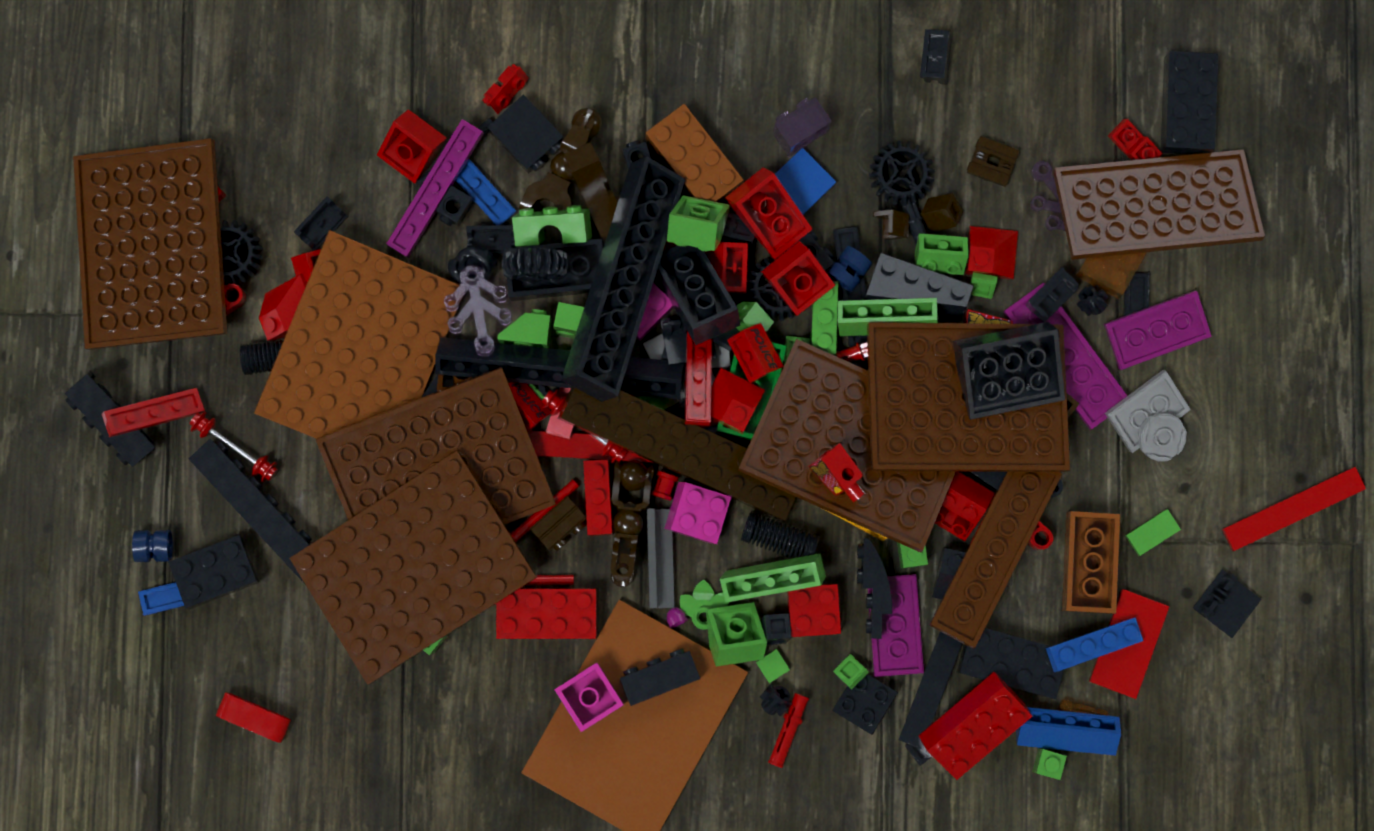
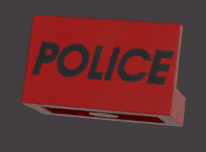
(755, 352)
(528, 405)

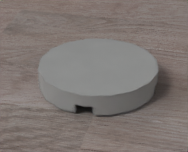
(1162, 436)

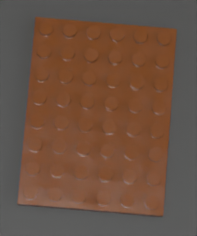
(356, 340)

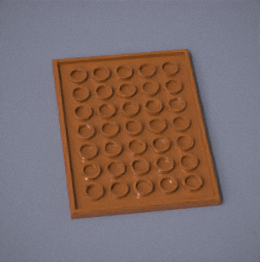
(644, 753)

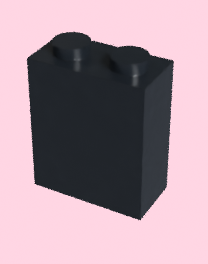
(526, 134)

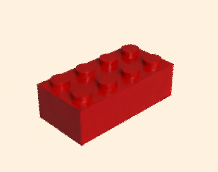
(547, 614)
(975, 726)

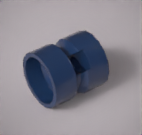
(854, 261)
(149, 546)

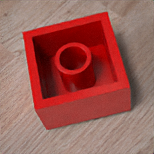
(814, 611)

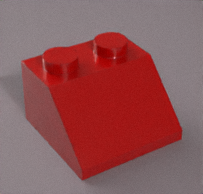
(411, 145)
(798, 278)

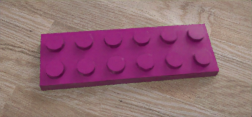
(1086, 375)

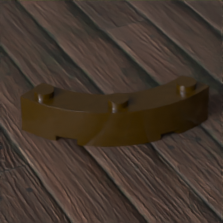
(593, 186)

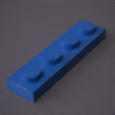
(1094, 644)

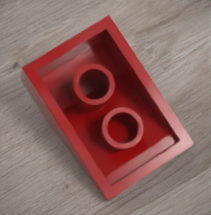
(769, 212)

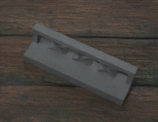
(660, 560)

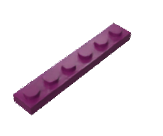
(434, 188)

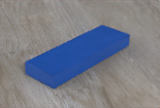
(485, 194)

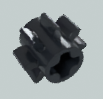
(1092, 300)
(775, 700)

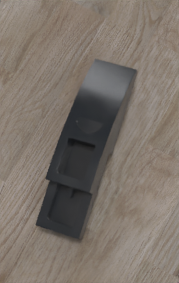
(874, 577)

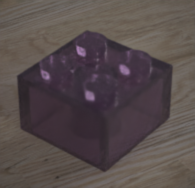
(801, 126)

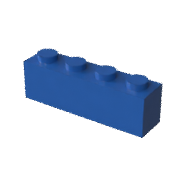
(1070, 731)

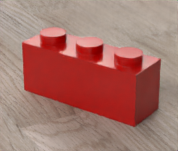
(598, 497)

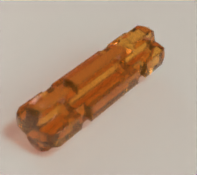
(1068, 706)

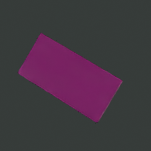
(1157, 330)
(901, 645)

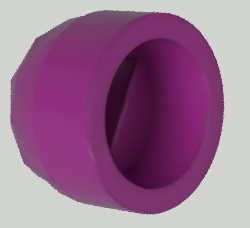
(676, 617)

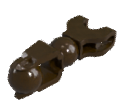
(556, 185)
(628, 520)

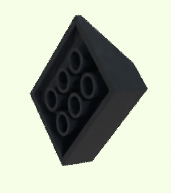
(1010, 369)

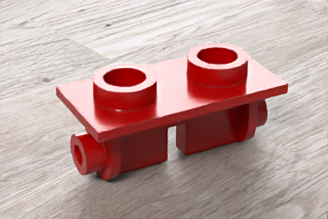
(499, 97)

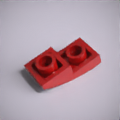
(1132, 142)

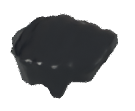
(472, 256)

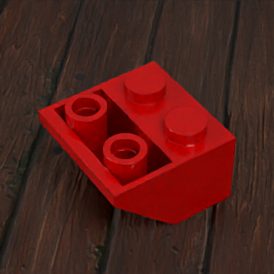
(731, 266)
(963, 506)

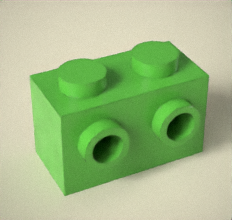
(942, 253)

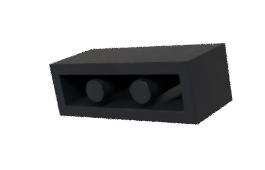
(659, 677)

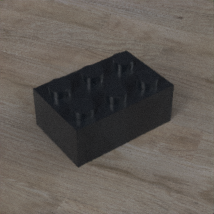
(213, 572)

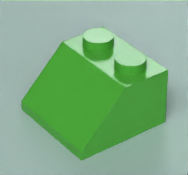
(697, 223)
(529, 330)
(735, 634)

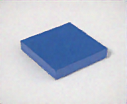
(804, 180)

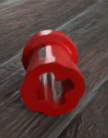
(664, 485)

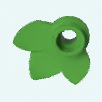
(701, 600)

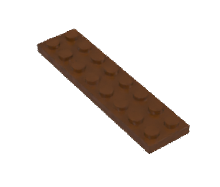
(993, 555)

